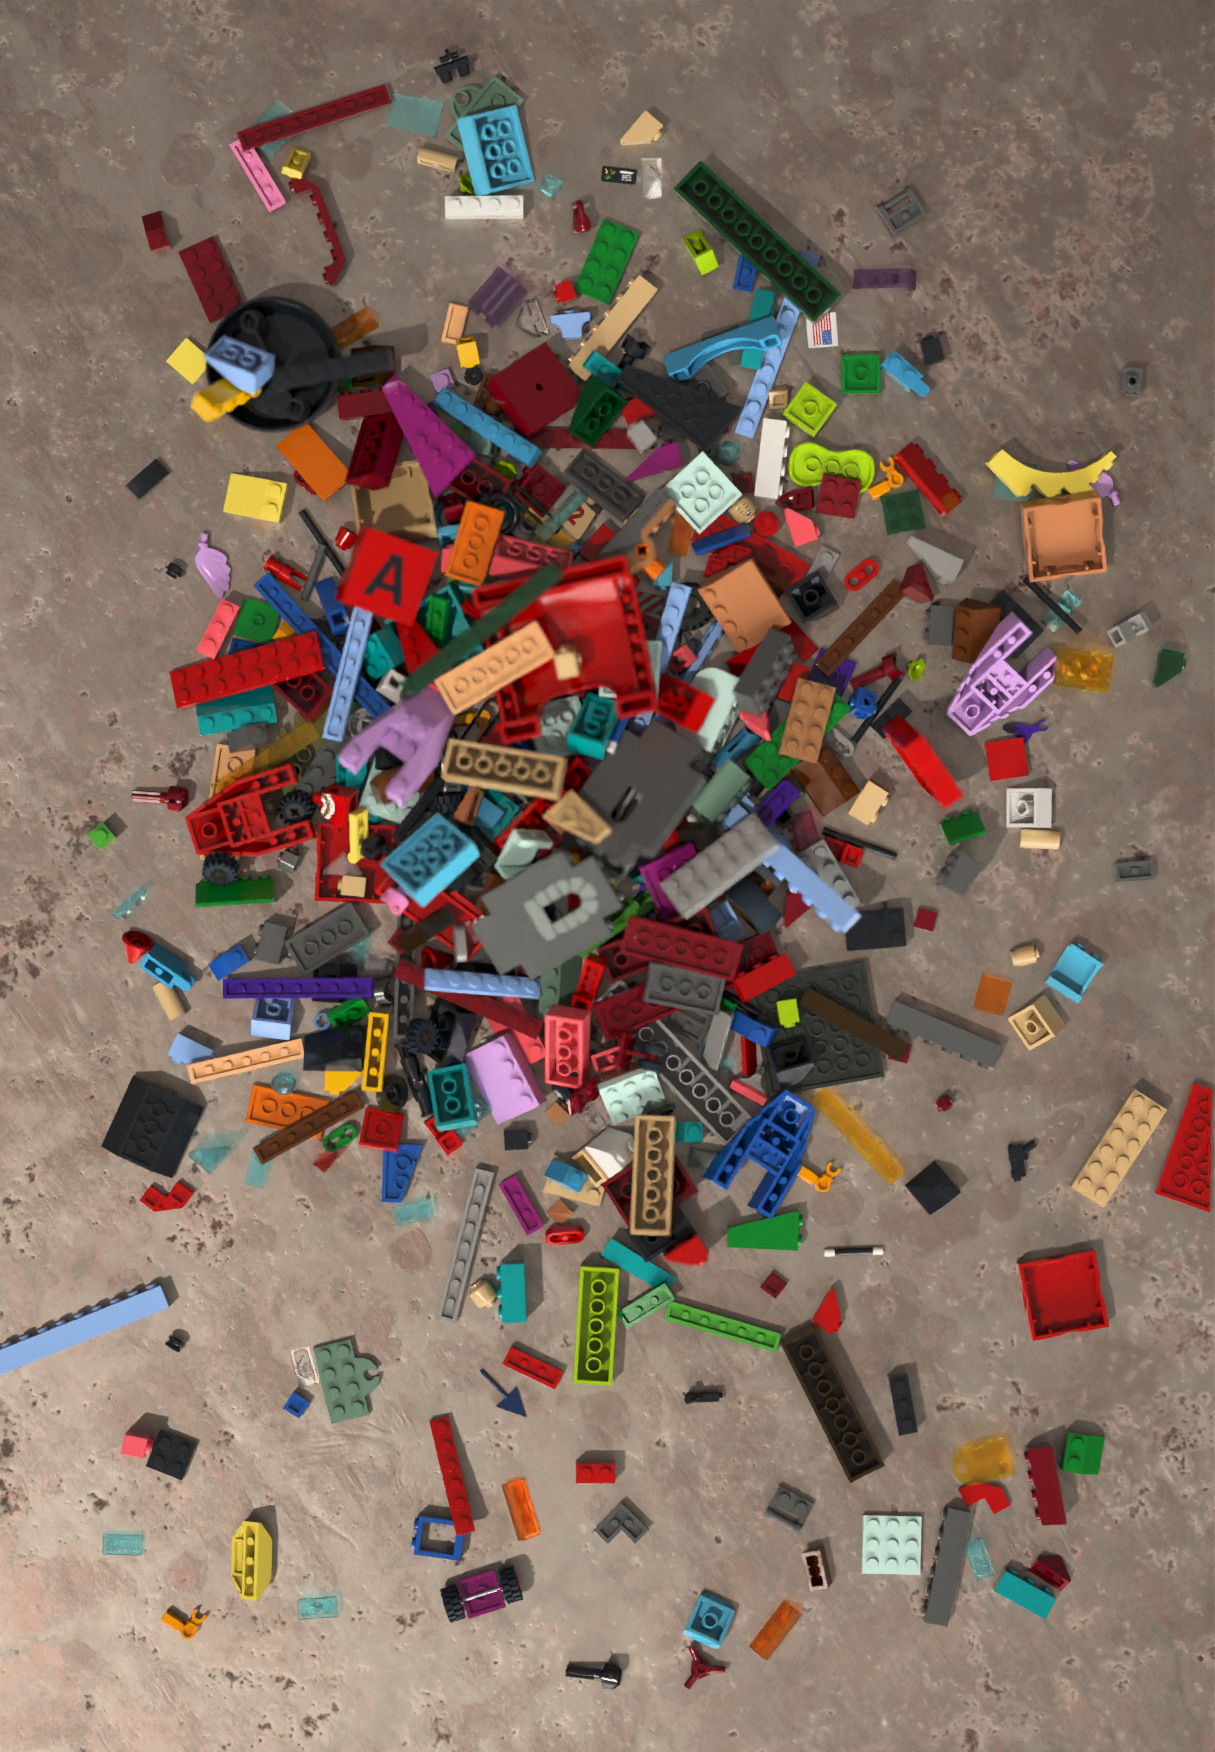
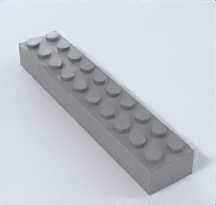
(690, 1078)

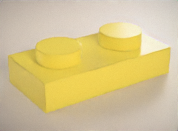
(296, 163)

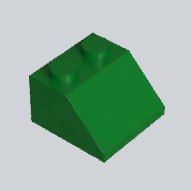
(962, 828)
(1081, 1452)

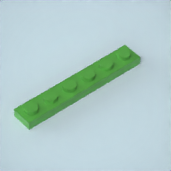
(722, 1326)

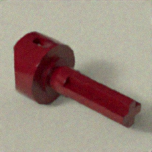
(888, 668)
(175, 799)

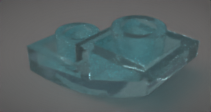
(1067, 602)
(482, 1112)

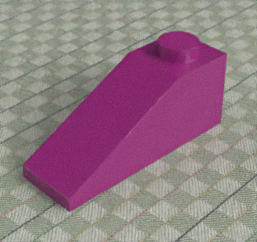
(660, 461)

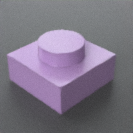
(442, 379)

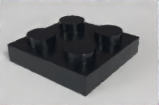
(171, 1454)

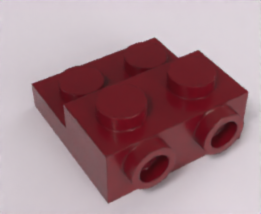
(540, 486)

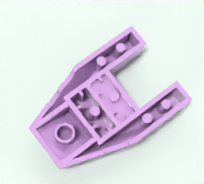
(993, 686)
(411, 731)

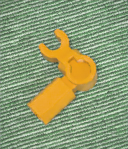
(894, 481)
(466, 718)
(821, 1183)
(188, 1629)

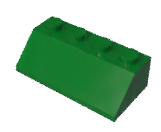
(240, 892)

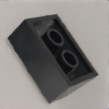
(454, 1030)

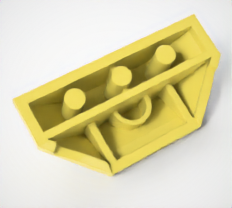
(251, 1560)

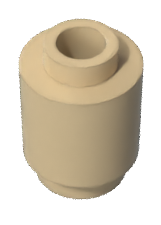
(1024, 955)

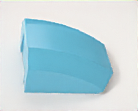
(709, 1620)

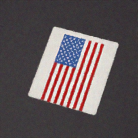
(823, 333)

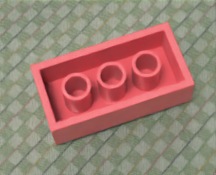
(567, 1046)

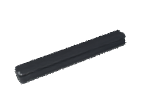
(419, 808)

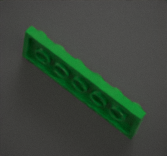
(770, 766)

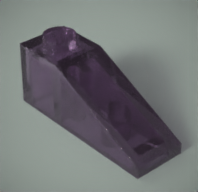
(885, 279)

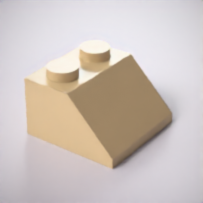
(1037, 1022)

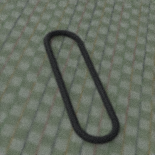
(529, 512)
(477, 715)

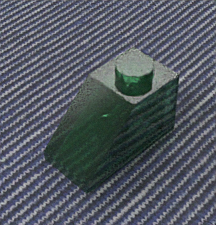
(1168, 666)

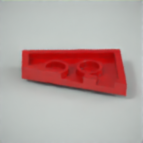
(415, 645)

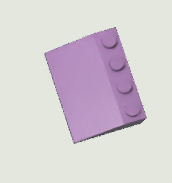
(504, 1078)

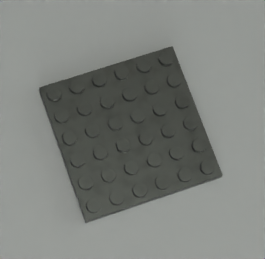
(835, 1052)

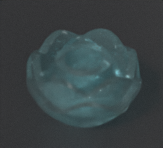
(730, 447)
(283, 1089)

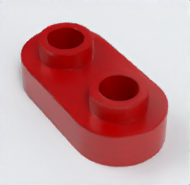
(861, 575)
(564, 1235)

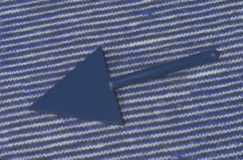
(511, 1401)

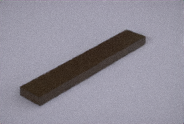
(854, 1024)

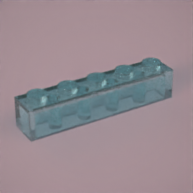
(561, 514)

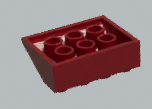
(620, 1189)

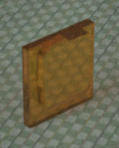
(992, 995)

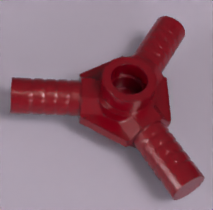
(700, 1667)

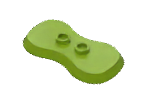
(811, 460)

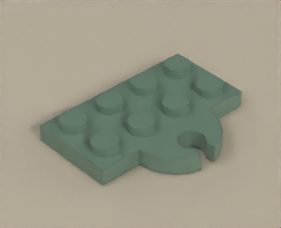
(492, 97)
(344, 1380)

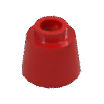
(345, 538)

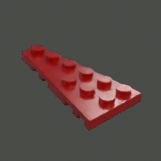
(1188, 1162)

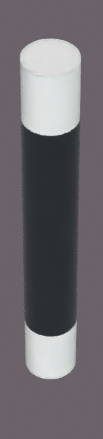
(853, 1251)

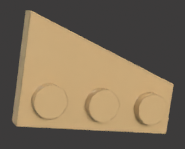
(578, 818)
(588, 1193)

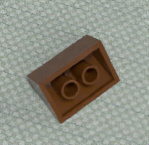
(973, 628)
(383, 780)
(826, 781)

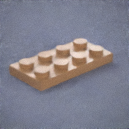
(806, 720)

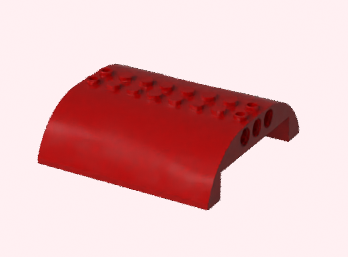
(587, 608)

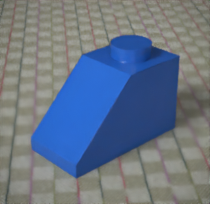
(229, 962)

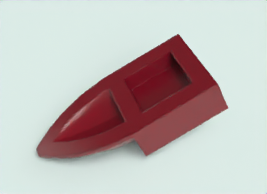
(797, 500)

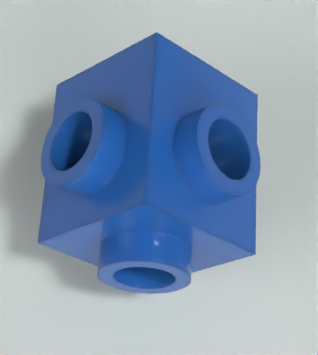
(863, 703)

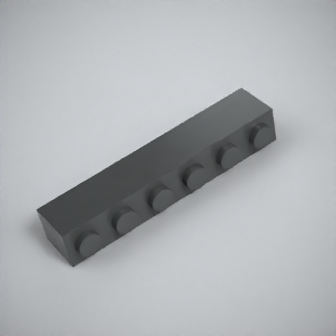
(944, 1034)
(946, 1566)

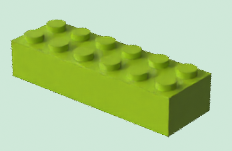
(596, 1325)

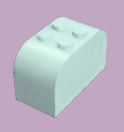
(722, 714)

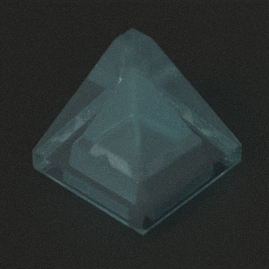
(549, 187)

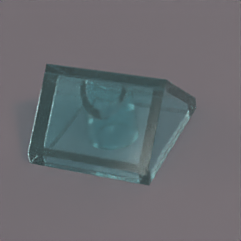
(209, 1158)

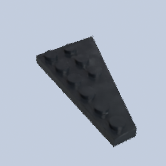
(687, 410)

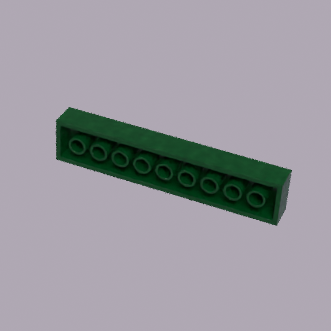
(757, 243)

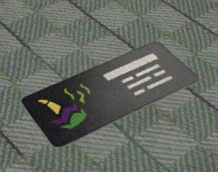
(619, 175)

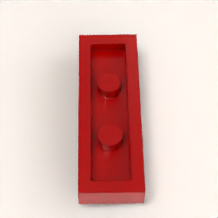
(532, 1367)

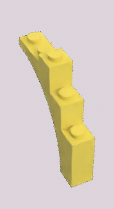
(1021, 478)

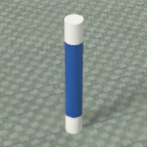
(617, 734)

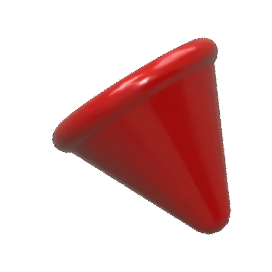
(136, 945)
(435, 959)

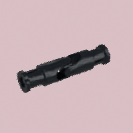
(411, 1067)

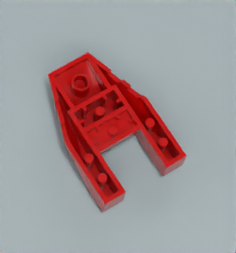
(238, 821)

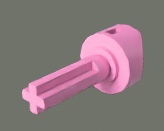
(395, 899)

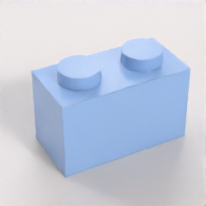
(189, 1050)

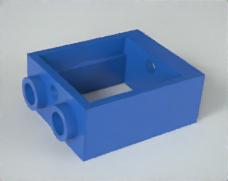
(418, 1525)

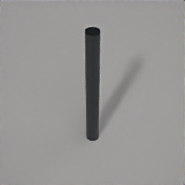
(320, 539)
(1053, 606)
(881, 702)
(859, 843)

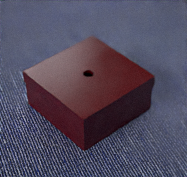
(534, 391)

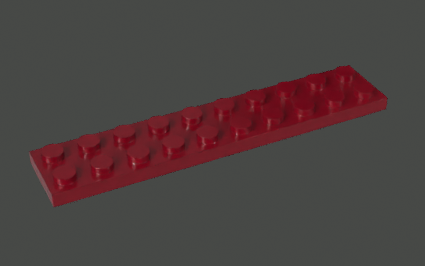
(628, 1011)

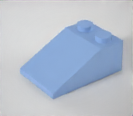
(241, 363)

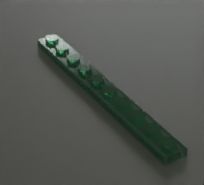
(482, 629)

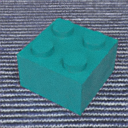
(382, 653)

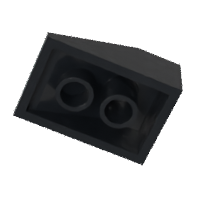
(877, 930)
(334, 1050)
(652, 1245)

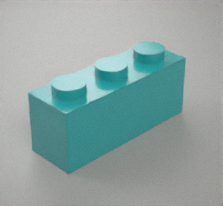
(1024, 1592)

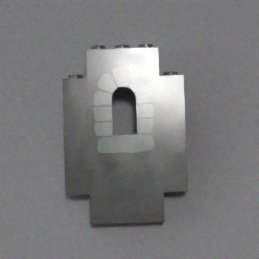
(521, 932)

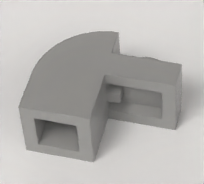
(1130, 629)

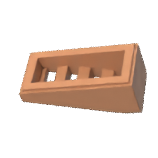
(469, 808)

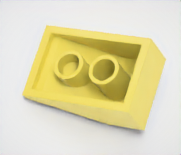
(255, 498)

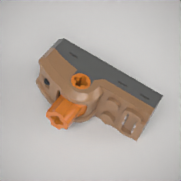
(637, 536)

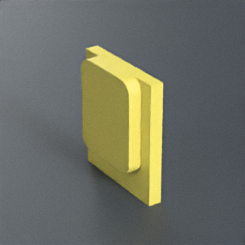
(188, 361)

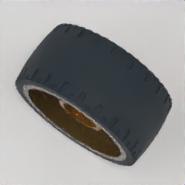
(752, 905)

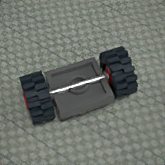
(451, 793)

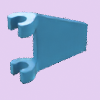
(487, 816)

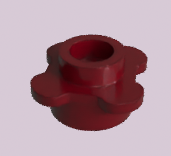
(944, 1103)

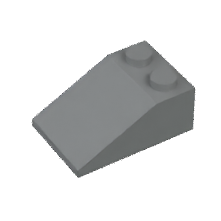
(938, 562)

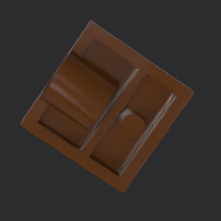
(485, 401)

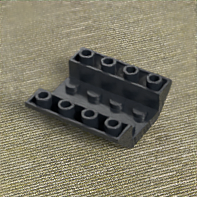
(152, 1127)

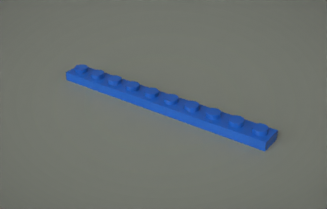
(301, 625)

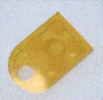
(984, 1461)

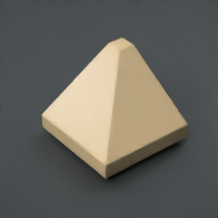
(778, 397)

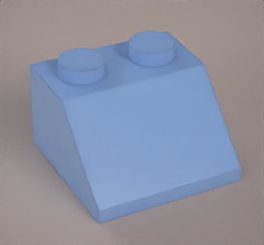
(273, 1018)

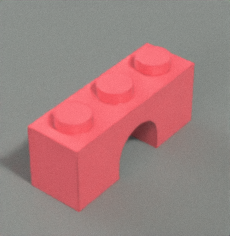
(218, 628)

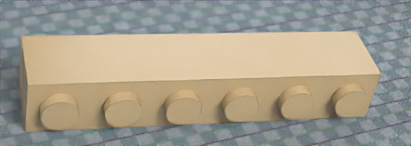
(614, 325)

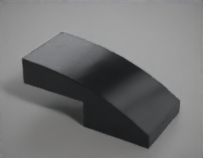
(147, 479)

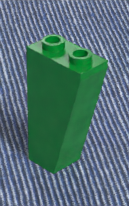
(767, 1233)

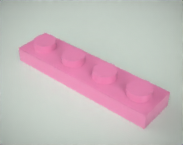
(259, 177)

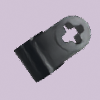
(386, 760)

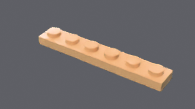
(245, 1060)

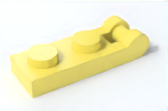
(358, 832)

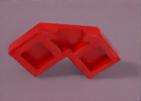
(731, 554)
(159, 1201)
(993, 1495)

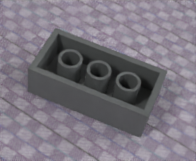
(765, 673)
(958, 874)

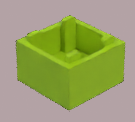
(809, 409)

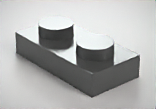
(1134, 871)

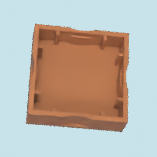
(1063, 536)

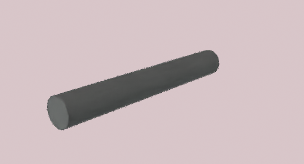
(313, 572)

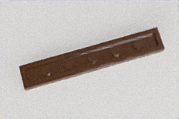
(859, 628)
(308, 1127)

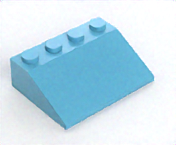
(495, 150)
(430, 859)

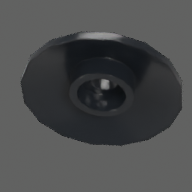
(387, 1100)

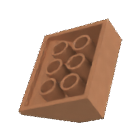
(743, 604)

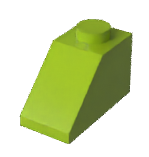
(700, 252)

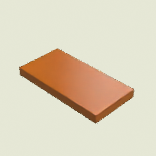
(314, 461)
(474, 543)
(281, 1111)

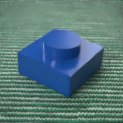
(296, 1404)

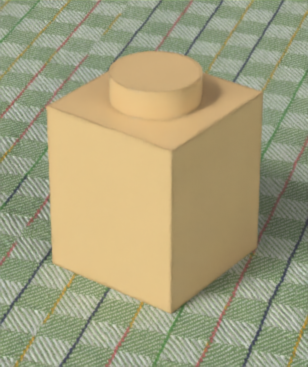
(352, 885)

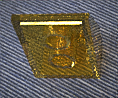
(1083, 670)

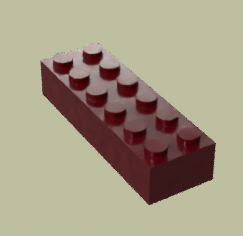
(624, 966)

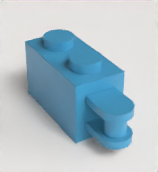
(905, 374)
(167, 968)

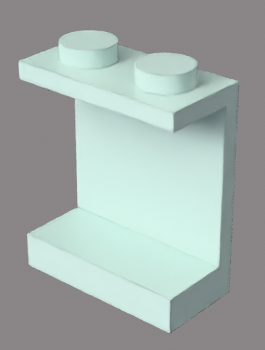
(521, 850)

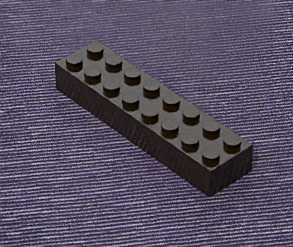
(831, 1403)

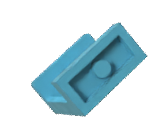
(1073, 971)

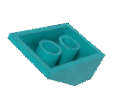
(593, 726)

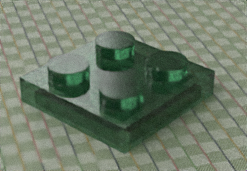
(902, 512)

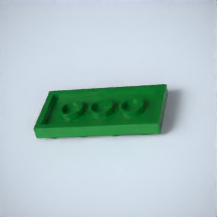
(606, 262)

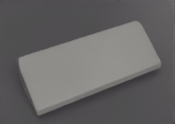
(717, 1039)

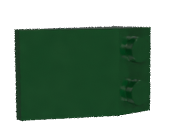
(595, 411)

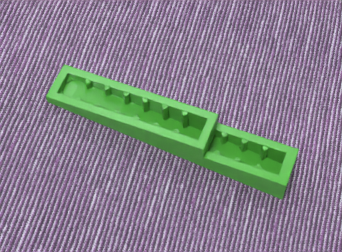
(620, 917)

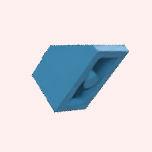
(566, 1176)

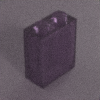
(497, 298)

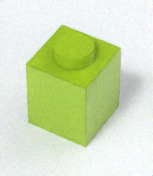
(787, 1012)

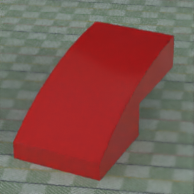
(844, 852)
(447, 1139)

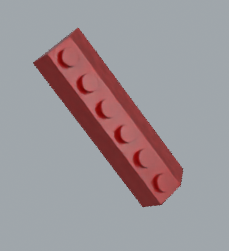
(532, 814)

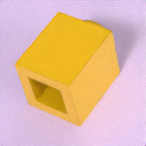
(467, 352)

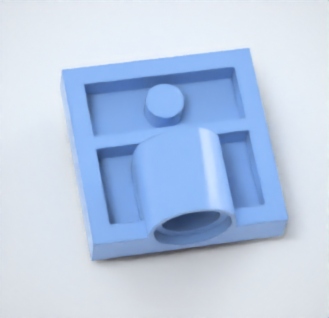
(726, 922)

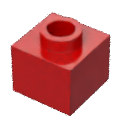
(564, 292)

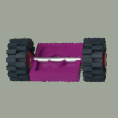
(481, 1594)

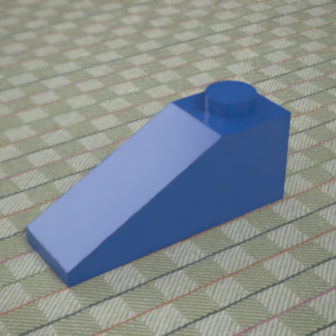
(753, 1028)

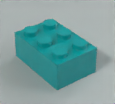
(452, 1097)
(512, 1291)

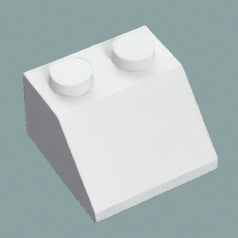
(1029, 807)
(612, 1150)

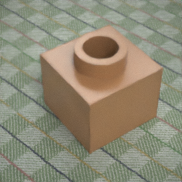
(557, 1112)

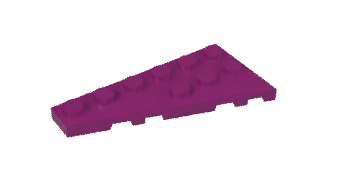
(433, 442)

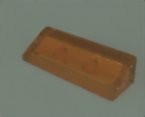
(354, 327)
(521, 1509)
(775, 1630)

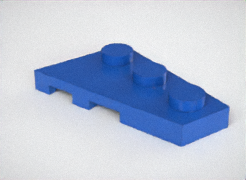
(398, 1171)

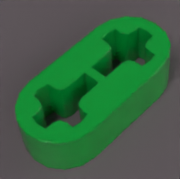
(337, 1133)

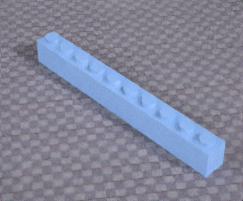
(802, 879)
(83, 1327)

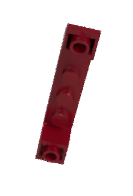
(333, 271)

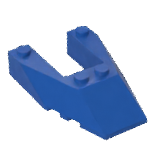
(772, 1141)

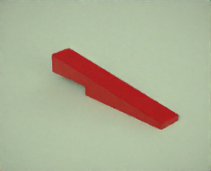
(589, 982)

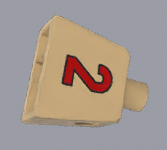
(580, 519)

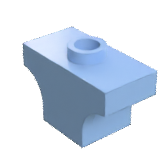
(571, 323)

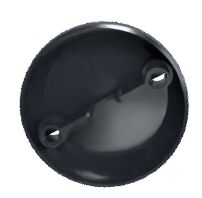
(295, 338)

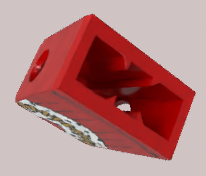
(337, 803)

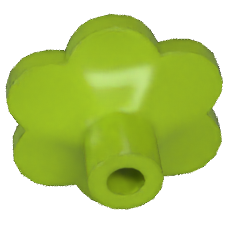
(466, 183)
(506, 468)
(916, 669)

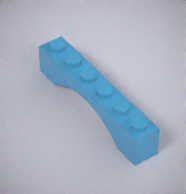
(757, 335)
(487, 427)

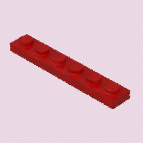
(452, 1476)

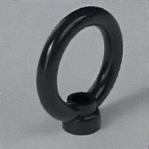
(486, 499)

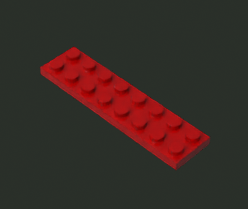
(247, 670)

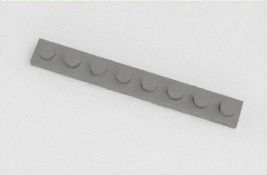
(465, 1245)

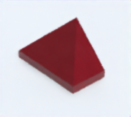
(1052, 1571)

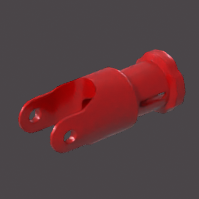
(283, 572)

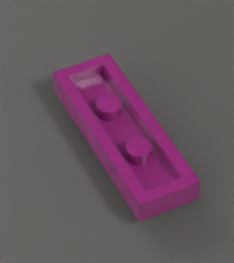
(521, 1205)

